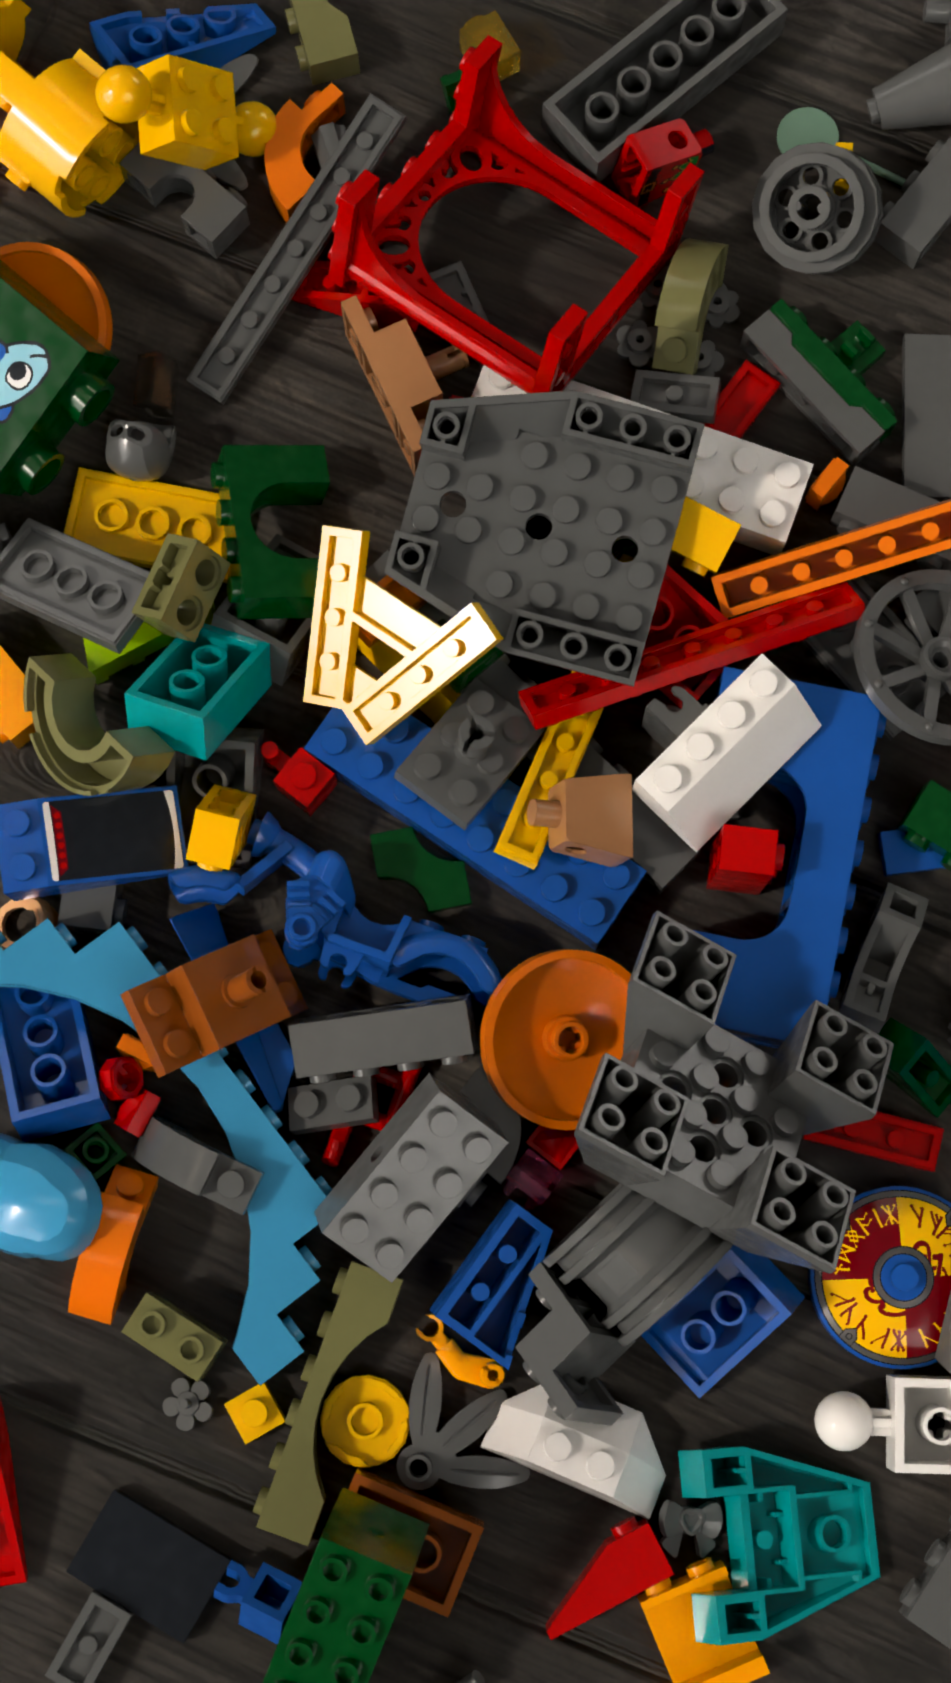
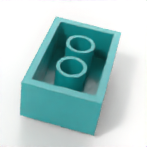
(200, 689)

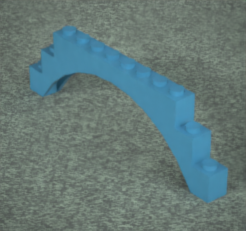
(286, 1194)

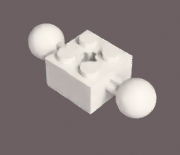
(847, 1422)

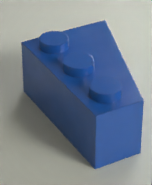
(492, 1285)

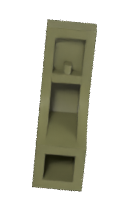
(684, 303)

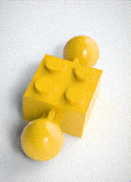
(185, 111)

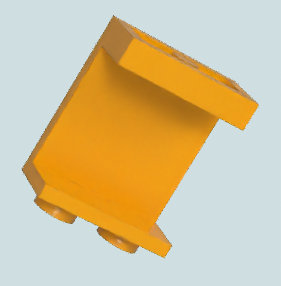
(672, 1625)

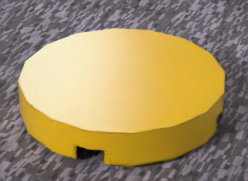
(365, 1421)

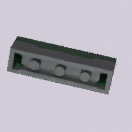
(818, 381)

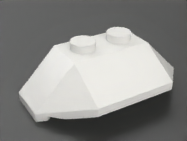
(601, 1460)

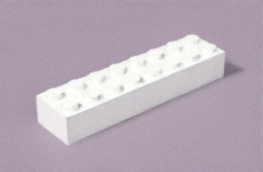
(728, 476)

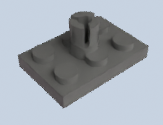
(469, 754)

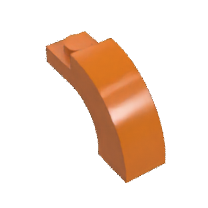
(290, 143)
(105, 1263)

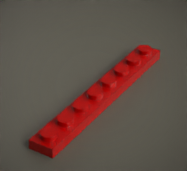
(697, 653)

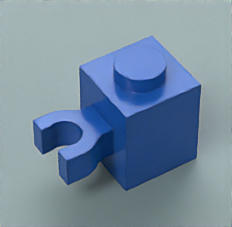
(263, 1599)

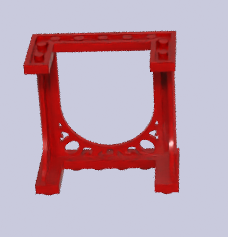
(493, 132)

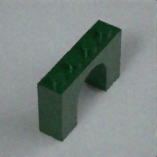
(249, 480)

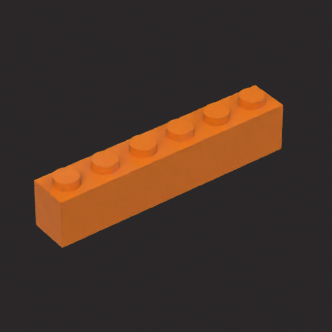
(834, 559)

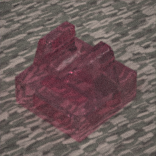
(534, 1178)

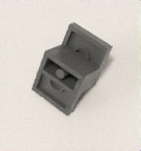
(572, 1349)

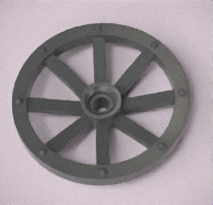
(928, 652)

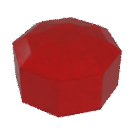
(121, 1078)

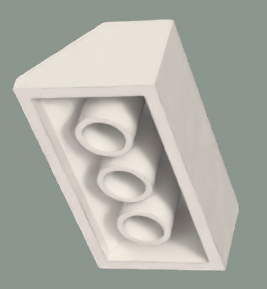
(727, 753)

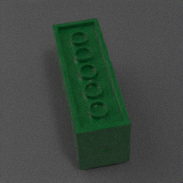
(348, 1594)

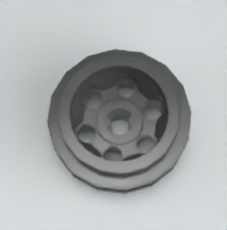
(861, 200)

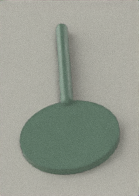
(813, 125)

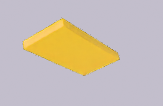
(135, 516)

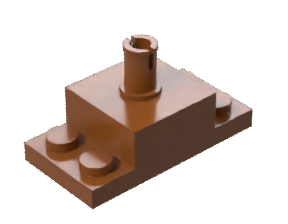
(213, 1002)

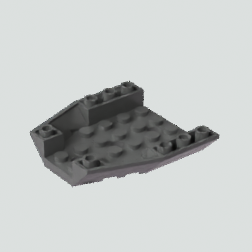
(595, 475)

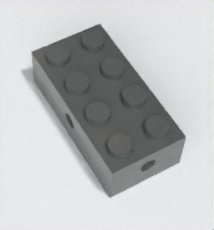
(410, 1178)

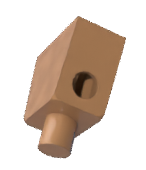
(588, 818)

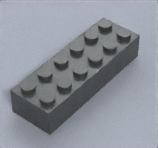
(657, 75)

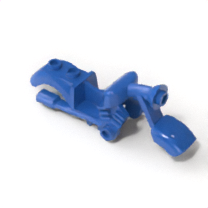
(330, 929)

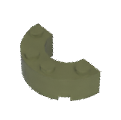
(70, 736)

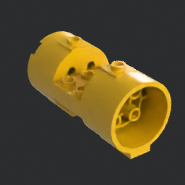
(54, 126)

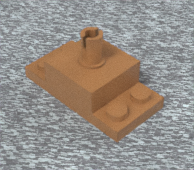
(399, 372)

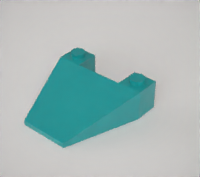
(792, 1540)

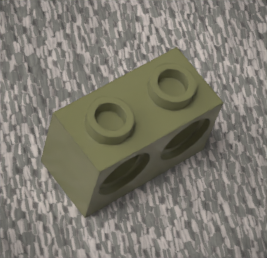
(181, 587)
(174, 1336)

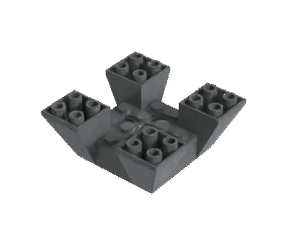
(719, 1121)

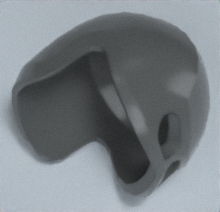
(141, 450)

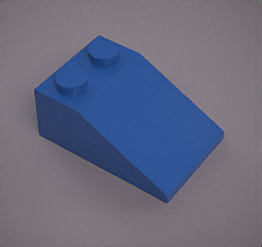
(723, 1318)

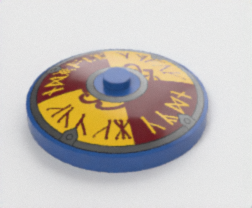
(889, 1278)

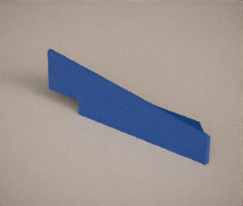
(266, 1051)

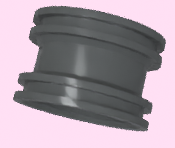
(636, 1259)

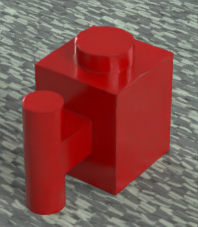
(299, 778)

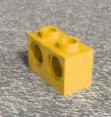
(220, 828)

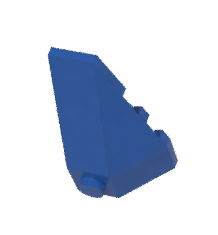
(205, 38)

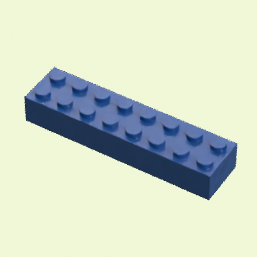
(564, 889)

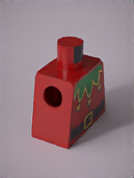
(656, 158)

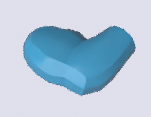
(45, 1201)

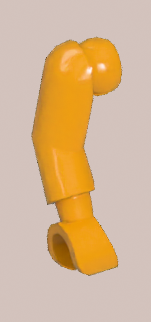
(462, 1365)

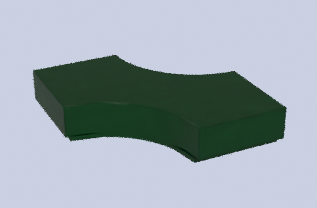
(438, 881)

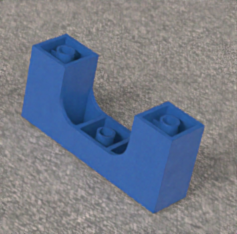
(826, 786)

